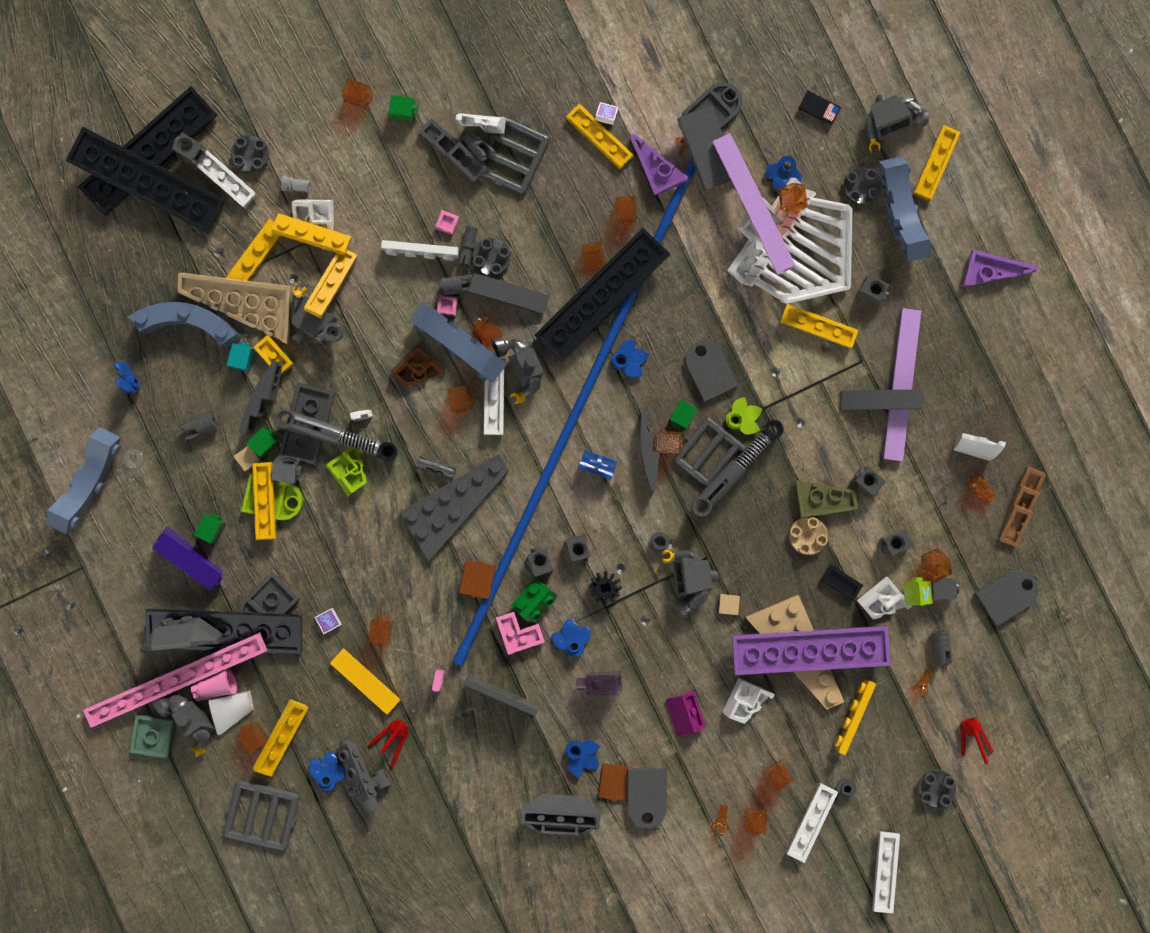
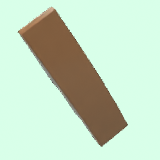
(1021, 506)

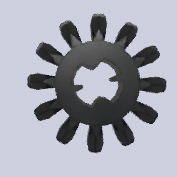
(603, 581)

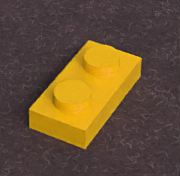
(271, 352)

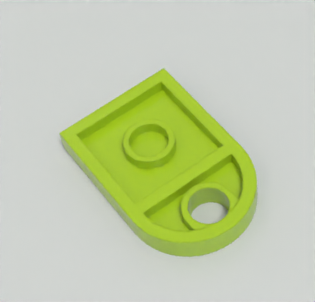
(283, 492)

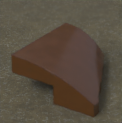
(416, 367)

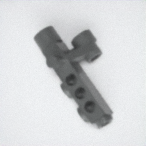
(357, 773)

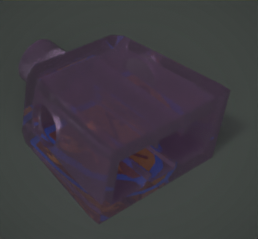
(609, 683)

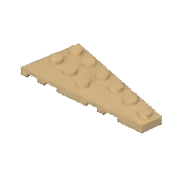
(249, 302)
(791, 617)

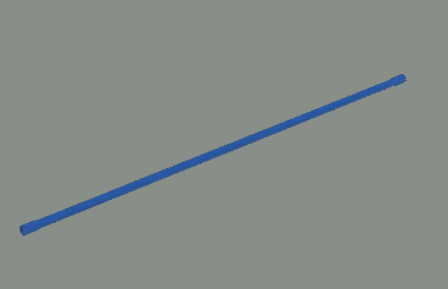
(464, 648)

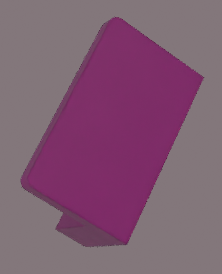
(685, 713)

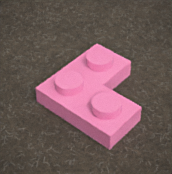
(516, 638)

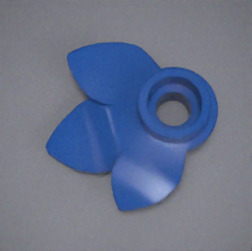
(781, 175)
(632, 359)
(127, 381)
(571, 635)
(584, 758)
(327, 768)

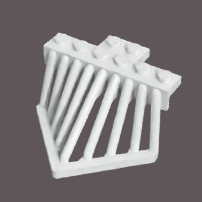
(754, 259)

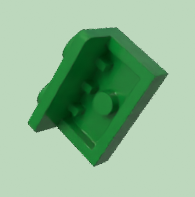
(534, 601)

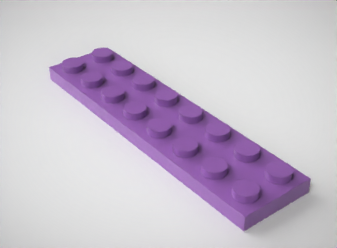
(811, 650)

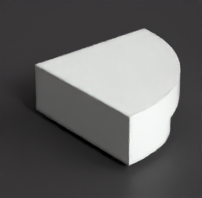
(361, 415)

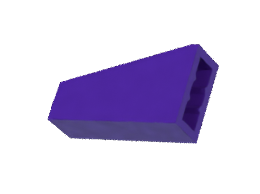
(187, 558)

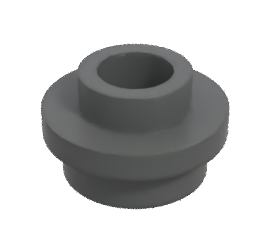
(664, 537)
(840, 788)

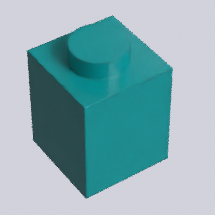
(241, 356)

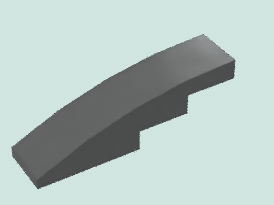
(452, 150)
(508, 293)
(264, 391)
(881, 399)
(649, 459)

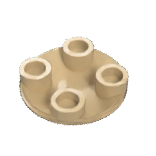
(808, 535)

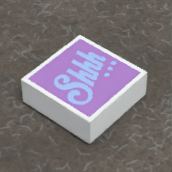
(606, 113)
(328, 620)

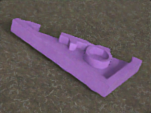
(660, 172)
(988, 267)

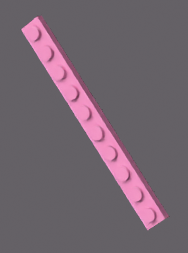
(175, 680)

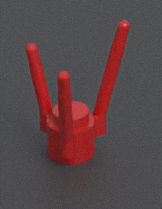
(973, 728)
(398, 730)

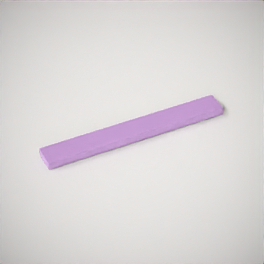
(754, 204)
(902, 379)

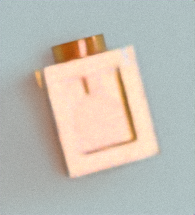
(486, 330)

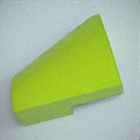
(348, 470)

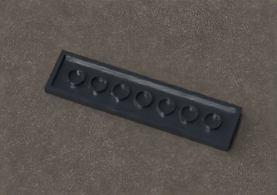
(154, 142)
(145, 180)
(602, 294)
(279, 631)

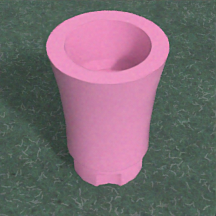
(215, 686)

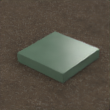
(152, 736)

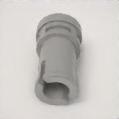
(290, 184)

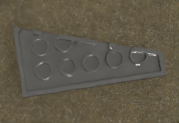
(446, 509)

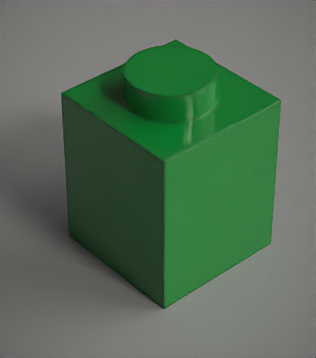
(403, 108)
(682, 415)
(263, 442)
(210, 528)

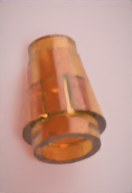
(981, 488)

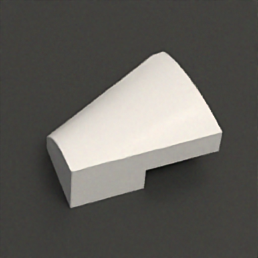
(487, 123)
(314, 212)
(978, 446)
(883, 599)
(745, 700)
(230, 709)

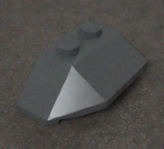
(181, 633)
(560, 815)

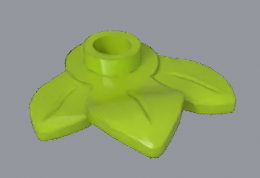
(746, 417)

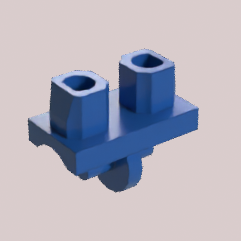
(598, 464)

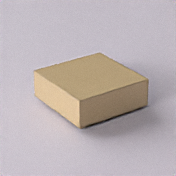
(246, 458)
(729, 604)

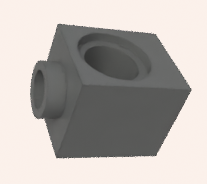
(194, 154)
(865, 289)
(286, 469)
(876, 484)
(903, 539)
(571, 542)
(539, 570)
(945, 589)

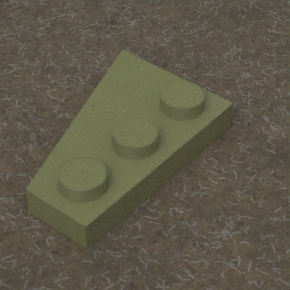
(822, 499)

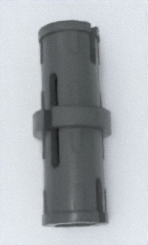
(467, 246)
(436, 467)

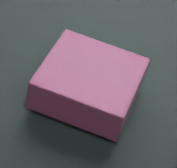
(447, 222)
(447, 305)
(438, 680)

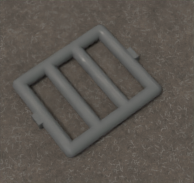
(536, 155)
(692, 438)
(246, 835)

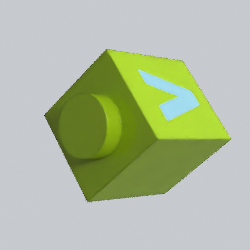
(918, 592)

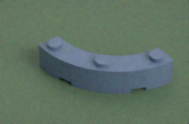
(902, 211)
(170, 313)
(458, 341)
(86, 482)

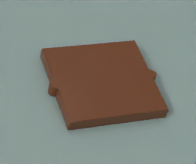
(477, 579)
(614, 782)

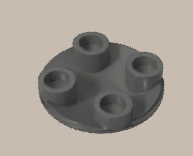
(249, 153)
(862, 185)
(491, 257)
(936, 788)

